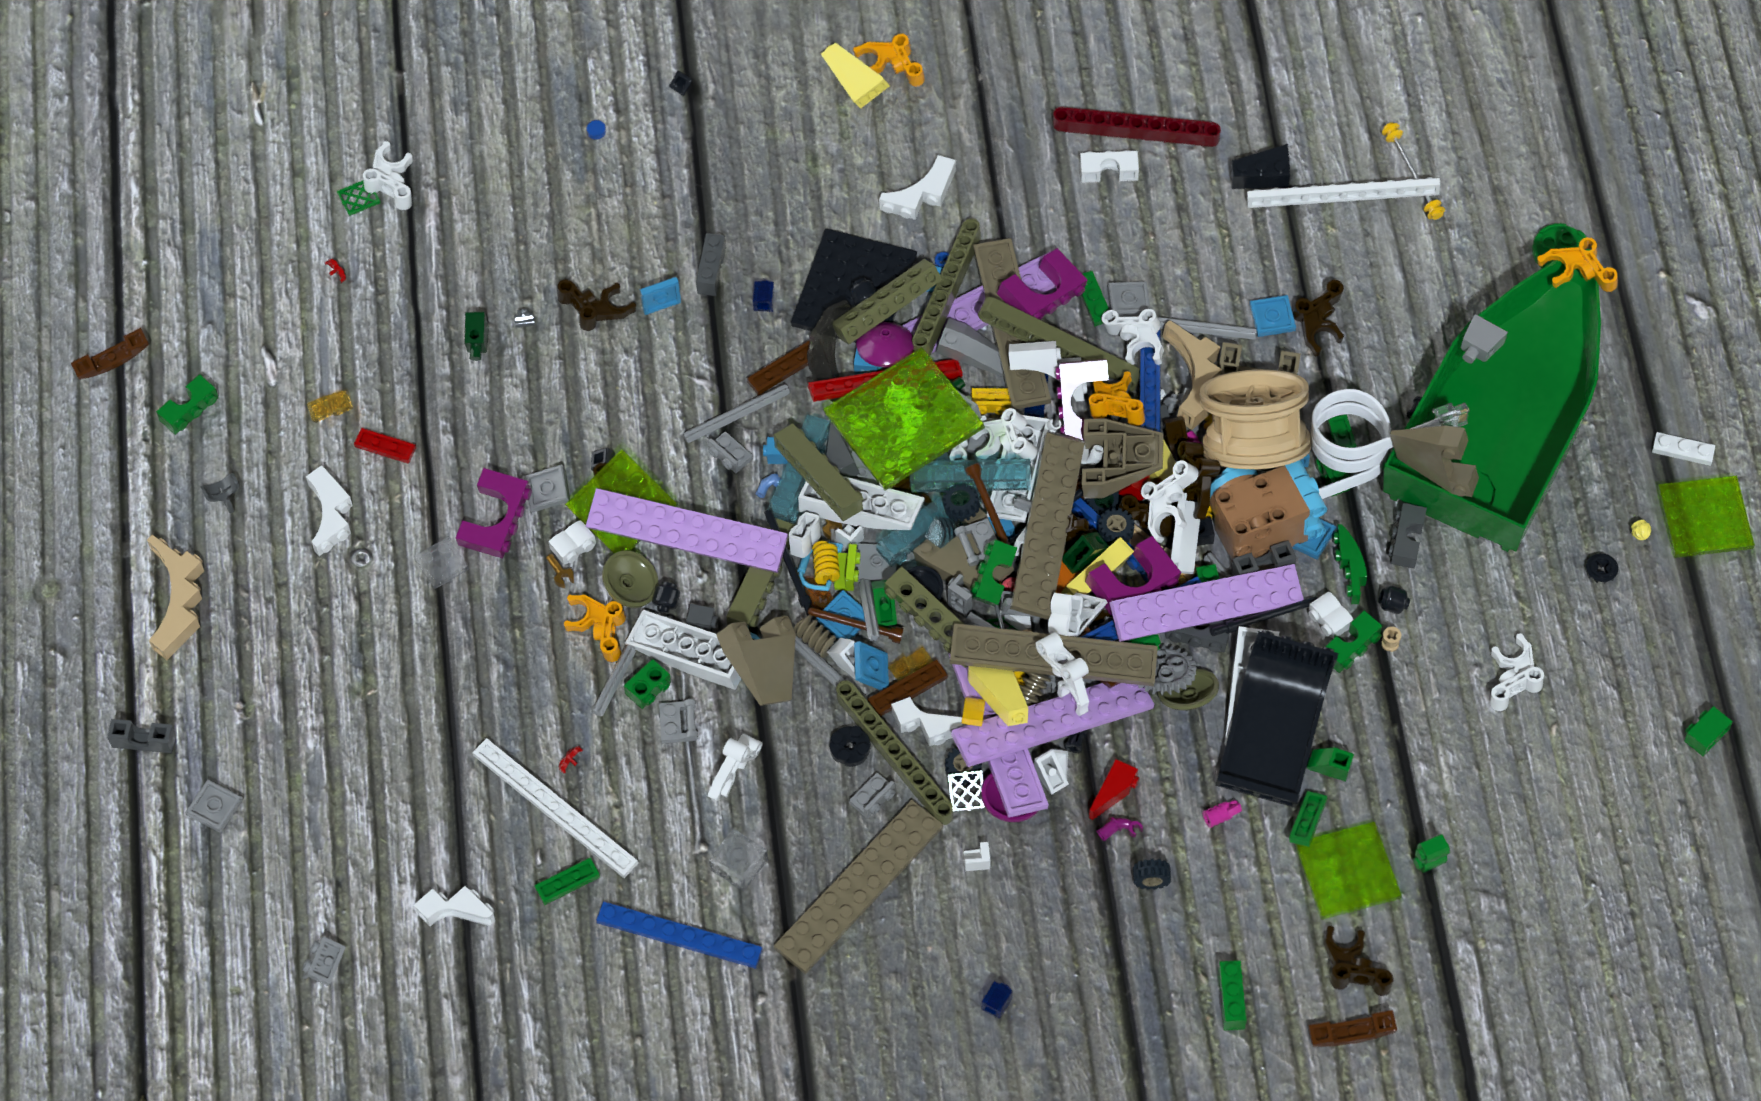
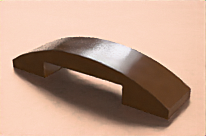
(111, 358)
(1353, 1031)

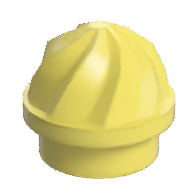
(1641, 530)

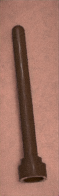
(974, 472)
(894, 634)

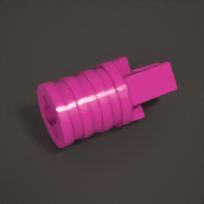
(1221, 813)

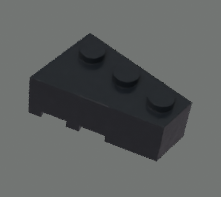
(1262, 170)

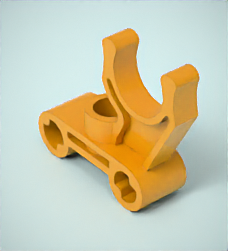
(896, 54)
(1583, 260)
(1113, 400)
(604, 621)

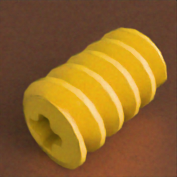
(825, 562)

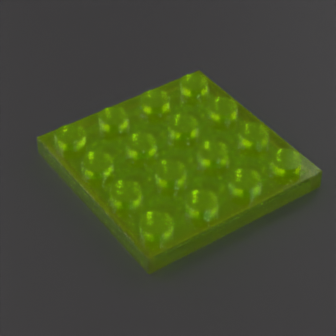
(623, 477)
(1705, 516)
(1348, 870)

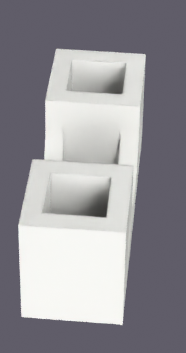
(1123, 162)

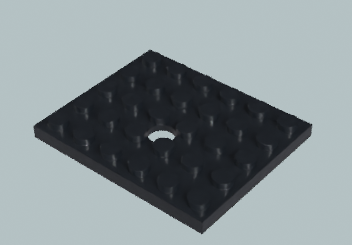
(841, 262)

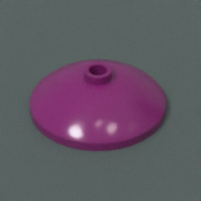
(885, 344)
(994, 804)

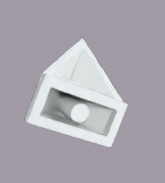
(1091, 609)
(1052, 769)

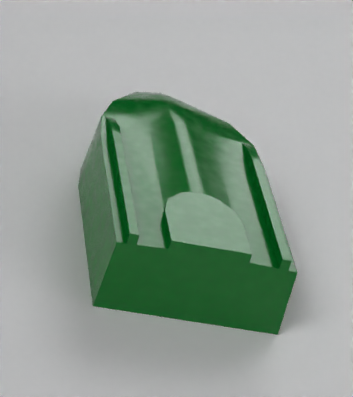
(1520, 403)

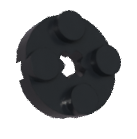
(845, 755)

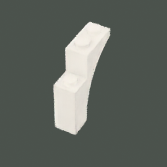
(930, 189)
(1042, 358)
(334, 503)

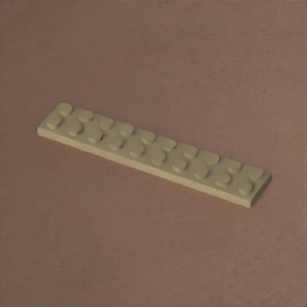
(995, 264)
(1047, 525)
(1018, 652)
(858, 887)

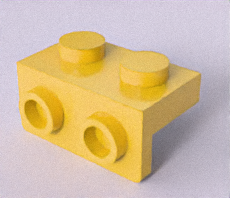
(991, 400)

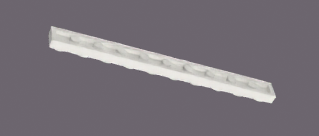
(1343, 193)
(555, 808)

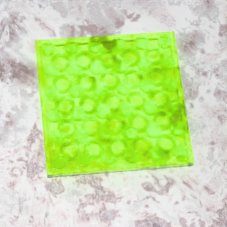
(903, 418)

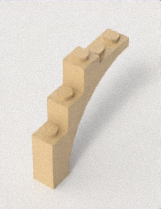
(1199, 359)
(180, 620)

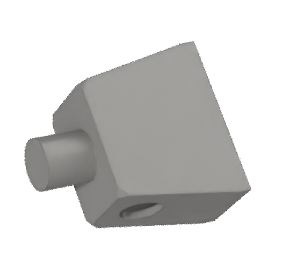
(1482, 340)

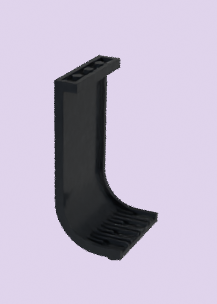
(1276, 718)

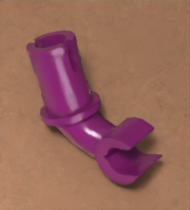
(1117, 824)

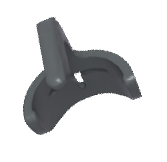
(212, 489)

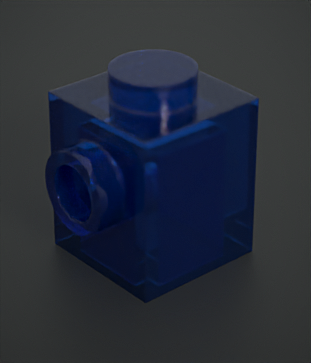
(763, 296)
(997, 999)

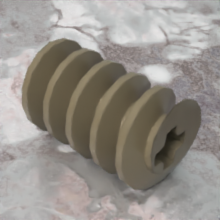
(814, 636)
(1033, 687)

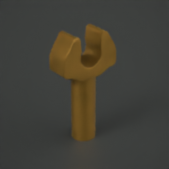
(830, 525)
(560, 571)

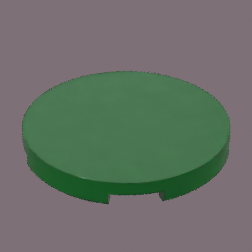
(1555, 237)

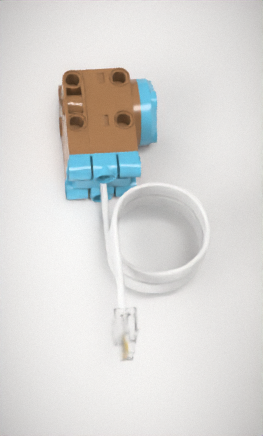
(1285, 502)

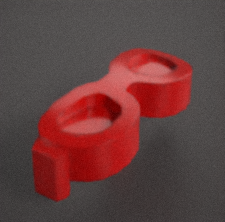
(334, 265)
(568, 758)

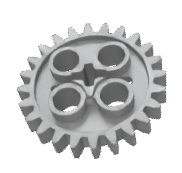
(1173, 671)

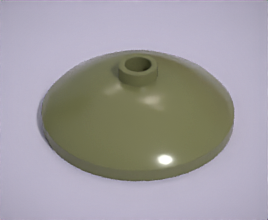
(636, 573)
(1195, 696)

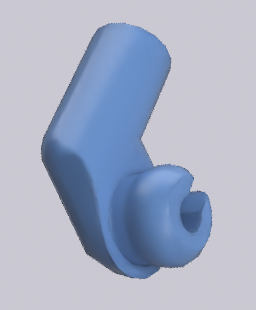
(772, 479)

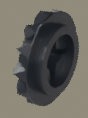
(1602, 560)

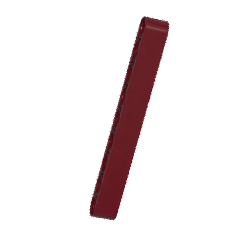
(1124, 126)

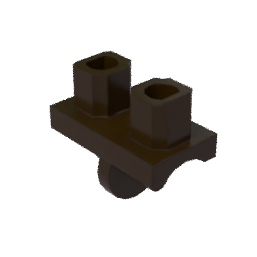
(1077, 528)

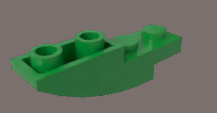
(1352, 561)

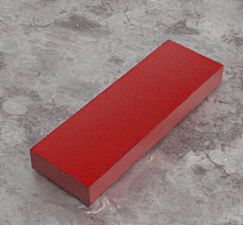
(385, 445)

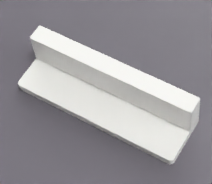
(1186, 538)

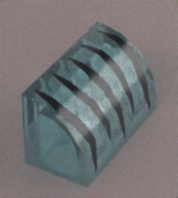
(942, 530)

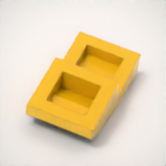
(973, 711)

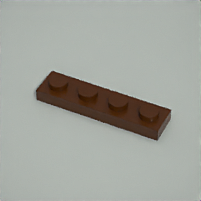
(779, 369)
(908, 687)

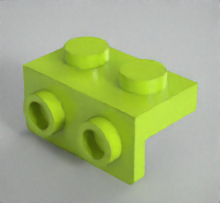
(847, 569)

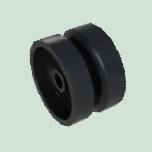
(929, 579)

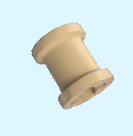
(1390, 640)

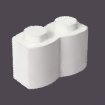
(804, 534)
(572, 542)
(1065, 614)
(1330, 614)

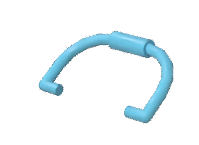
(803, 566)

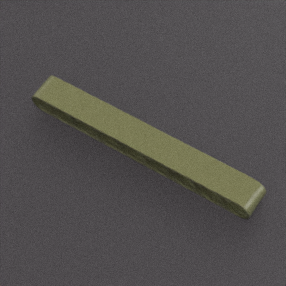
(948, 287)
(1034, 330)
(897, 760)

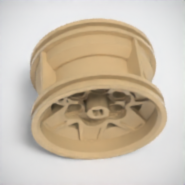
(1255, 419)

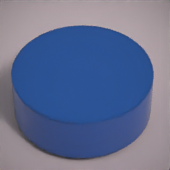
(596, 129)

